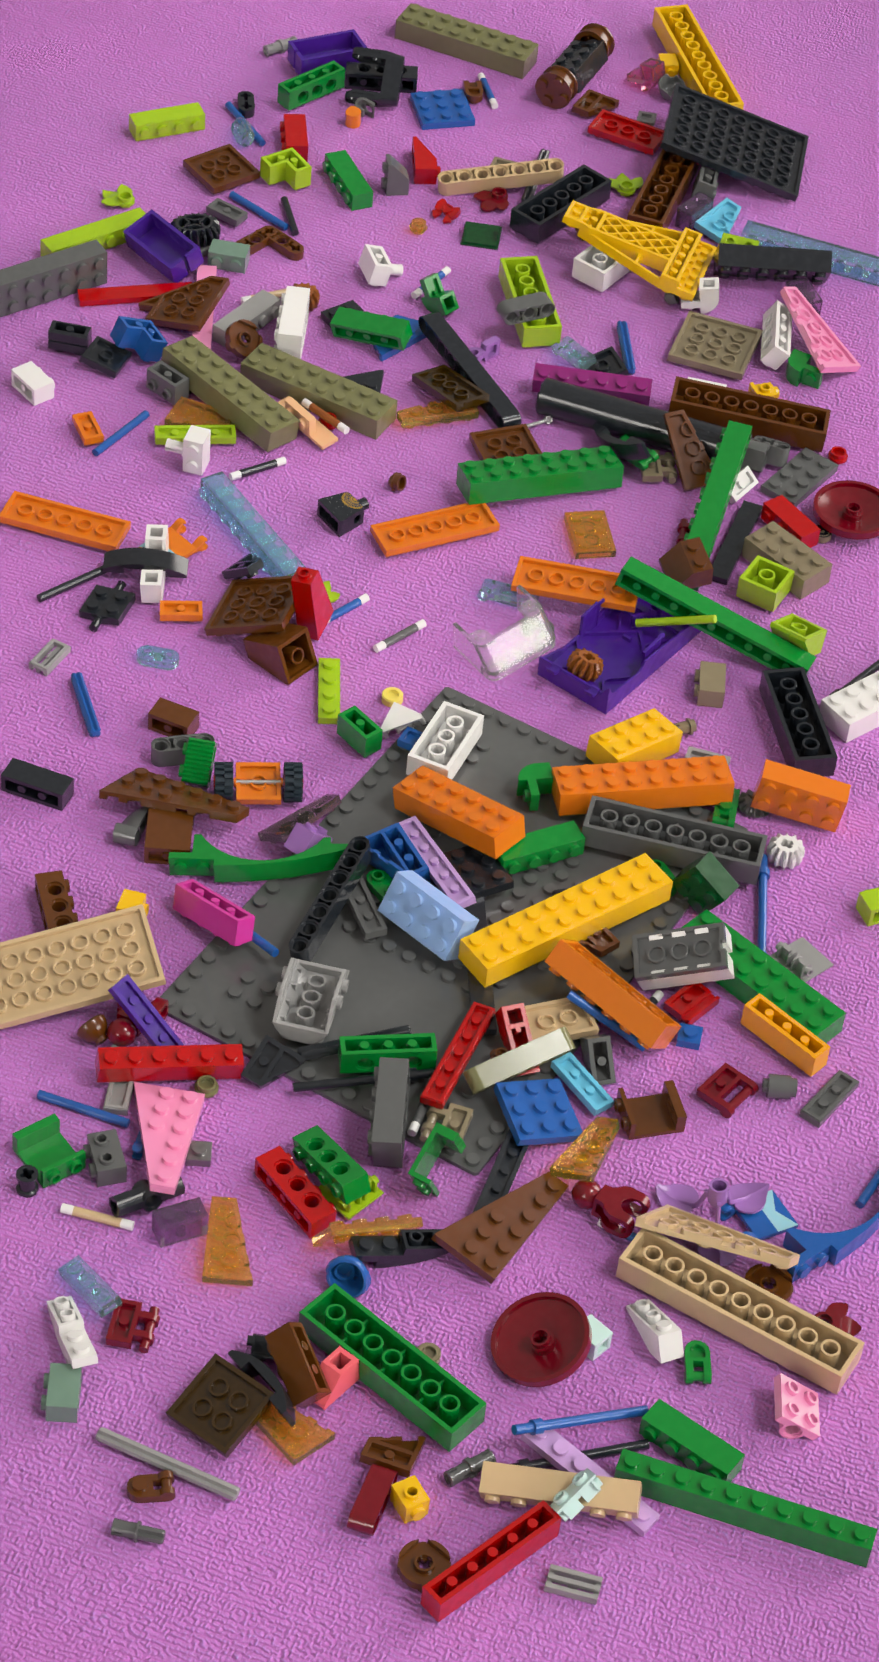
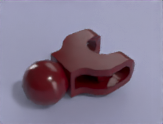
(123, 1030)
(611, 1205)

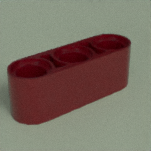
(372, 1499)

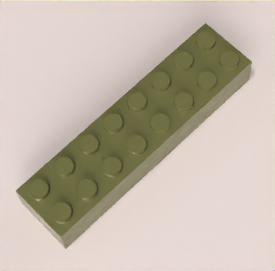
(466, 40)
(232, 394)
(352, 403)

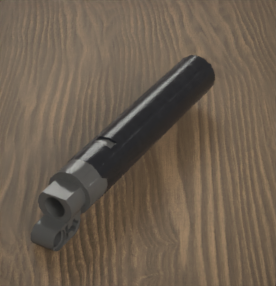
(644, 422)

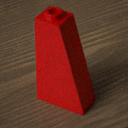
(311, 601)

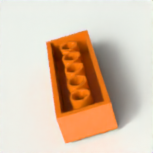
(459, 812)
(612, 994)

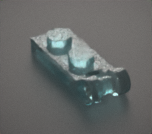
(574, 353)
(498, 592)

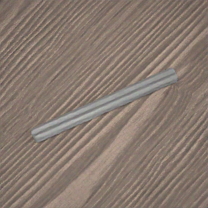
(167, 1463)

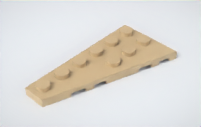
(708, 1234)

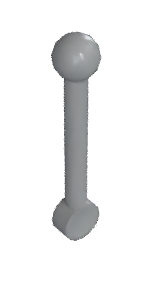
(547, 420)

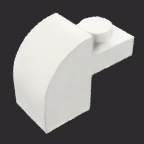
(706, 297)

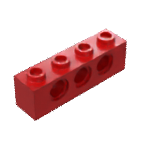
(294, 1191)

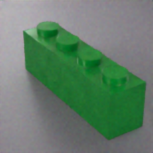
(348, 180)
(371, 328)
(544, 847)
(690, 1442)

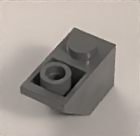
(395, 177)

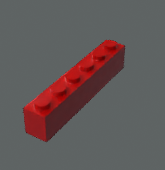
(168, 1062)
(490, 1561)

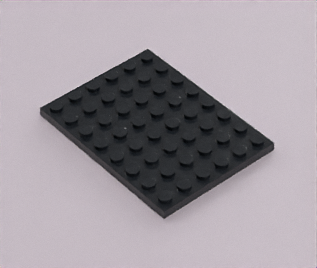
(734, 142)

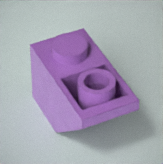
(304, 837)

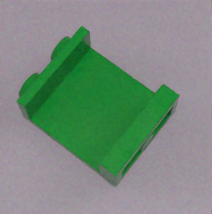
(438, 1138)
(47, 1151)

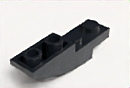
(391, 1251)

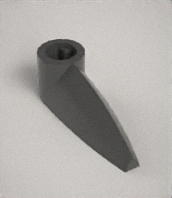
(132, 828)

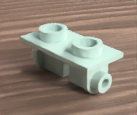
(566, 1501)

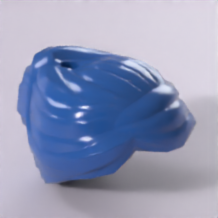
(348, 1274)

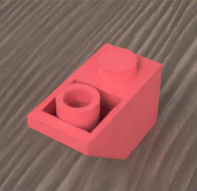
(340, 1372)

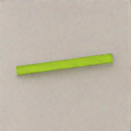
(682, 620)

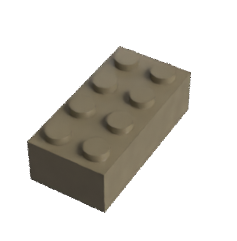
(783, 548)

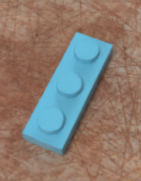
(582, 1083)

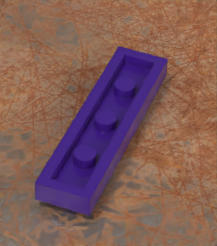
(143, 1013)

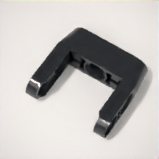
(391, 77)

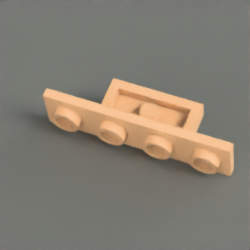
(309, 424)

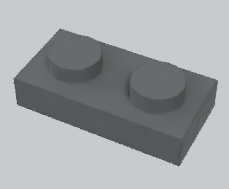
(226, 212)

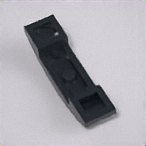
(630, 449)
(145, 559)
(255, 1367)

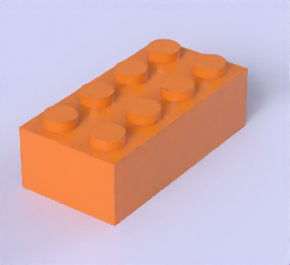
(800, 795)

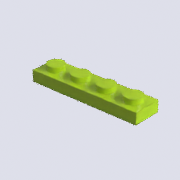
(219, 433)
(328, 690)

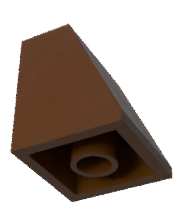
(283, 653)

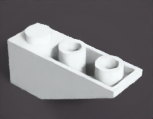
(657, 1330)

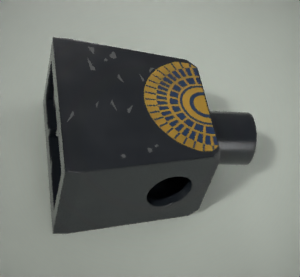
(342, 512)

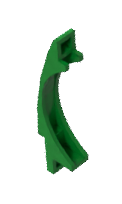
(209, 861)

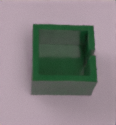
(705, 883)

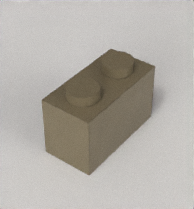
(711, 684)

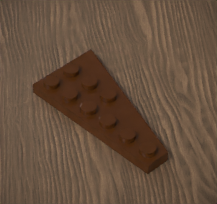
(498, 1230)

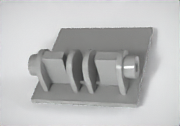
(801, 959)

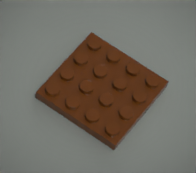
(253, 607)

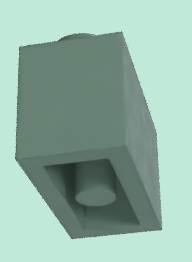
(229, 255)
(63, 1393)

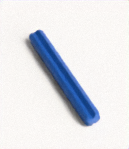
(625, 345)
(85, 704)

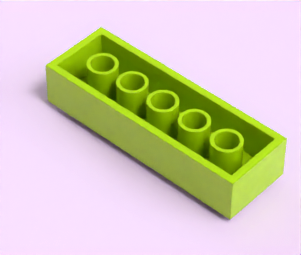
(523, 277)

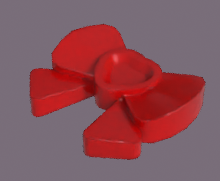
(447, 209)

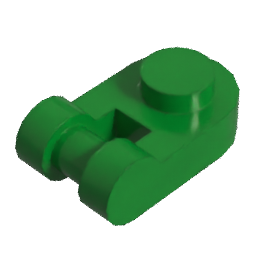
(697, 1355)

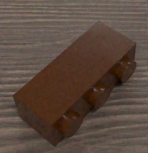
(297, 1364)

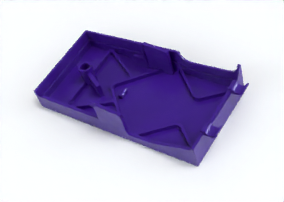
(627, 653)

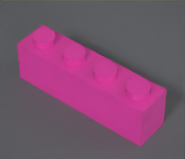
(213, 912)

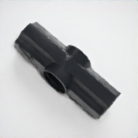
(140, 1198)

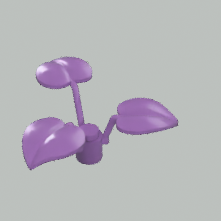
(746, 1197)

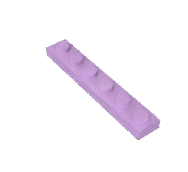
(440, 868)
(570, 1459)

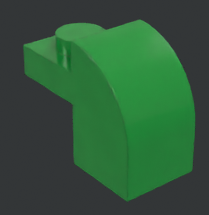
(435, 297)
(800, 370)
(533, 781)

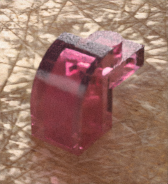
(648, 74)

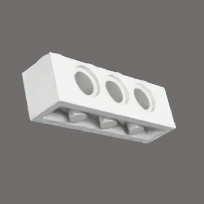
(776, 335)

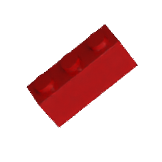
(294, 134)
(791, 519)

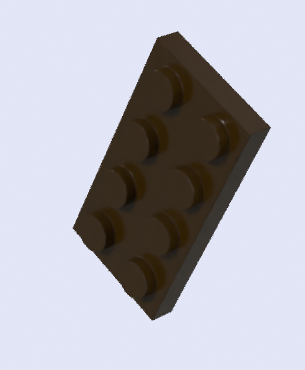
(450, 388)

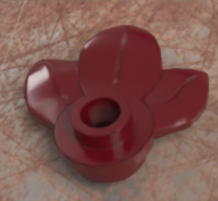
(493, 199)
(836, 1316)

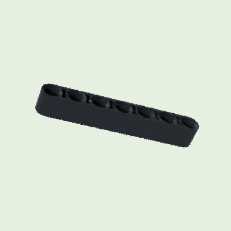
(331, 899)

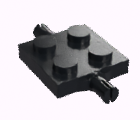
(107, 605)

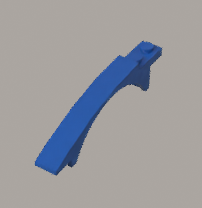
(819, 1248)

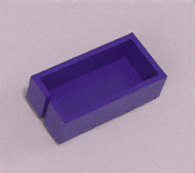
(318, 50)
(163, 246)

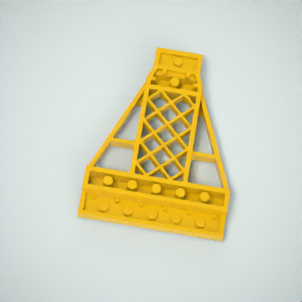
(675, 253)

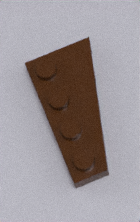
(687, 450)

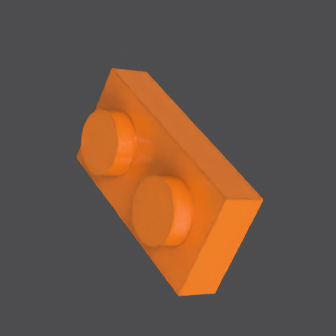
(87, 428)
(181, 610)

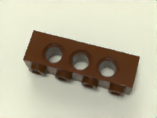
(54, 900)

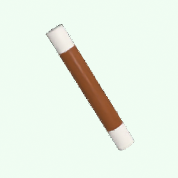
(325, 416)

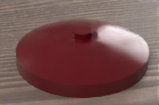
(848, 509)
(541, 1339)

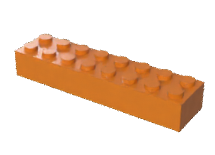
(644, 783)

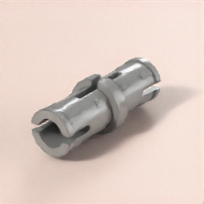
(279, 46)

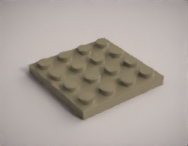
(715, 345)

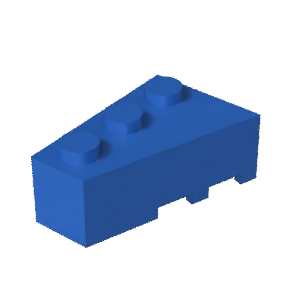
(395, 852)

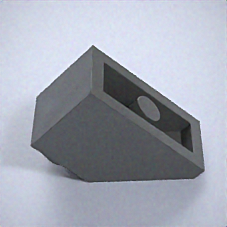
(598, 1058)

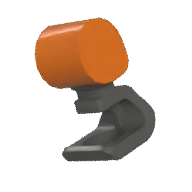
(354, 113)

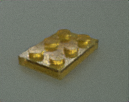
(589, 534)

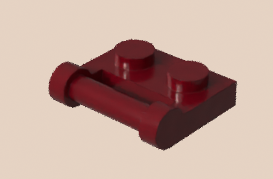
(721, 1084)

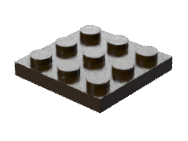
(220, 1405)

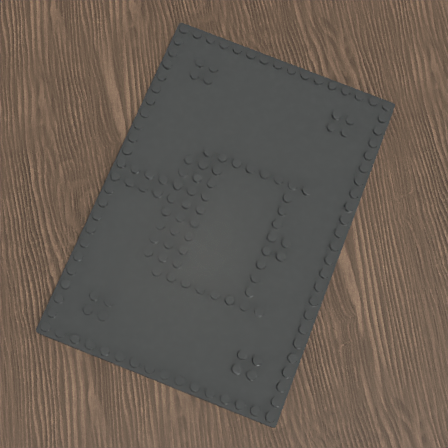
(394, 976)

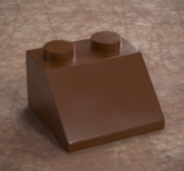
(688, 563)

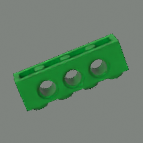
(311, 85)
(363, 1052)
(331, 1164)

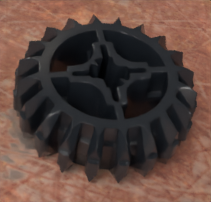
(198, 228)

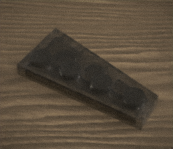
(310, 813)

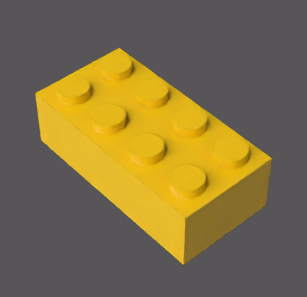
(635, 739)

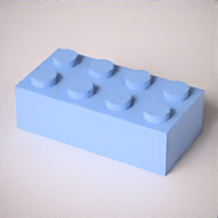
(427, 914)

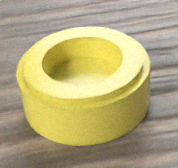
(392, 695)

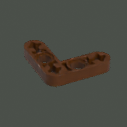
(273, 237)

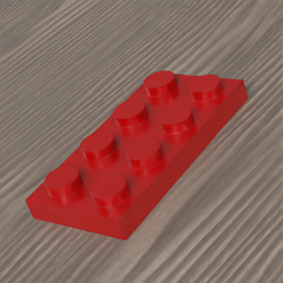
(626, 132)

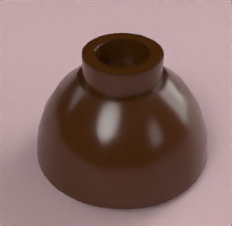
(94, 1030)

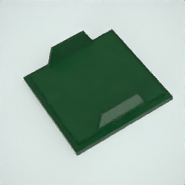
(481, 235)

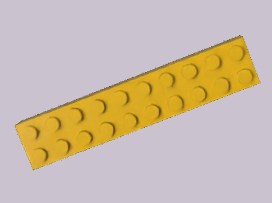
(696, 58)
(569, 915)

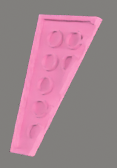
(821, 341)
(166, 1130)

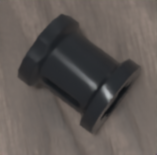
(27, 1183)

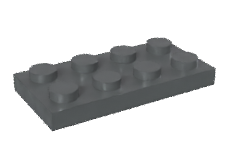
(800, 477)

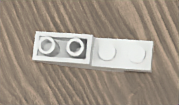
(71, 1332)

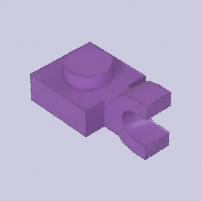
(488, 349)

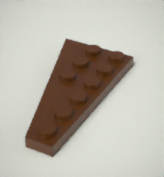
(167, 794)

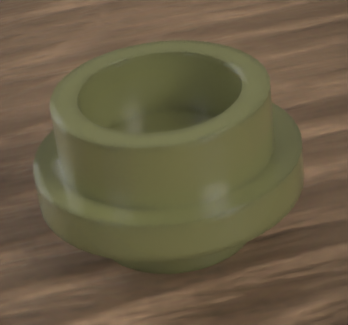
(207, 1085)

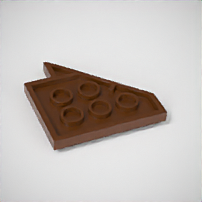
(186, 306)

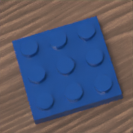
(442, 109)
(538, 1111)

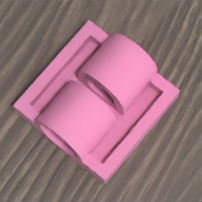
(796, 1409)

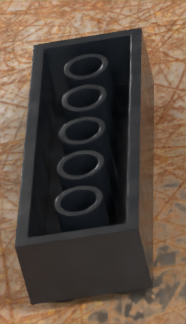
(544, 211)
(772, 263)
(797, 721)

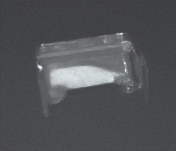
(512, 647)

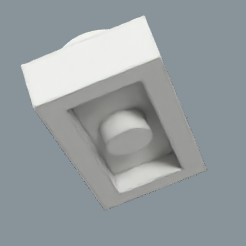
(744, 483)

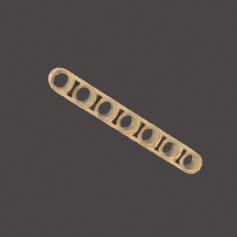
(502, 175)

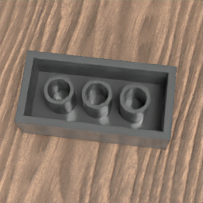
(389, 1112)

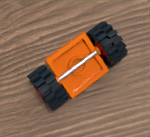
(259, 782)

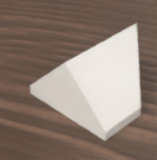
(399, 718)

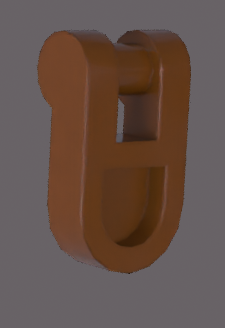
(473, 91)
(141, 1487)

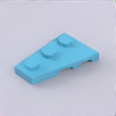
(718, 220)

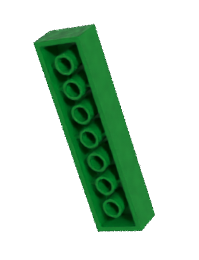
(539, 475)
(759, 973)
(394, 1367)

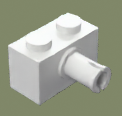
(377, 265)
(194, 449)

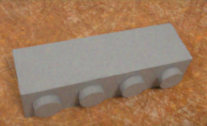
(258, 309)

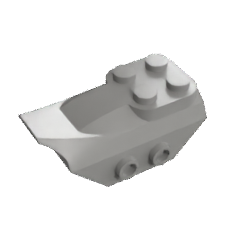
(308, 1000)

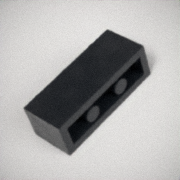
(37, 784)

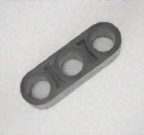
(525, 308)
(168, 750)

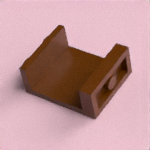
(167, 833)
(651, 1114)

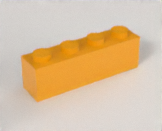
(785, 1035)

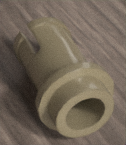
(687, 726)

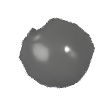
(667, 84)

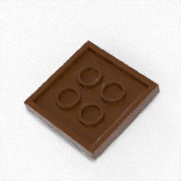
(221, 169)
(504, 442)

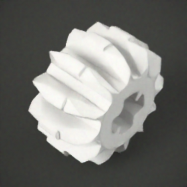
(785, 851)

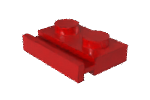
(691, 1003)

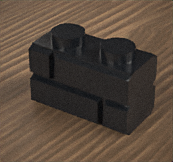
(69, 337)

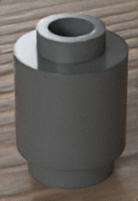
(780, 1086)

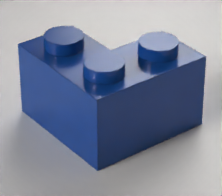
(139, 335)

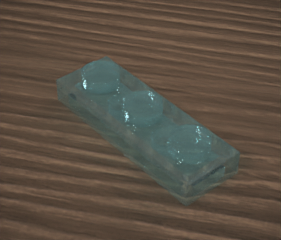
(90, 1286)

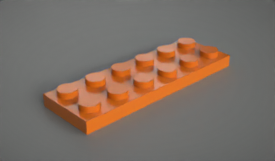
(64, 521)
(434, 528)
(572, 583)

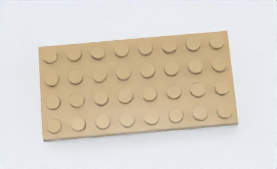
(75, 965)

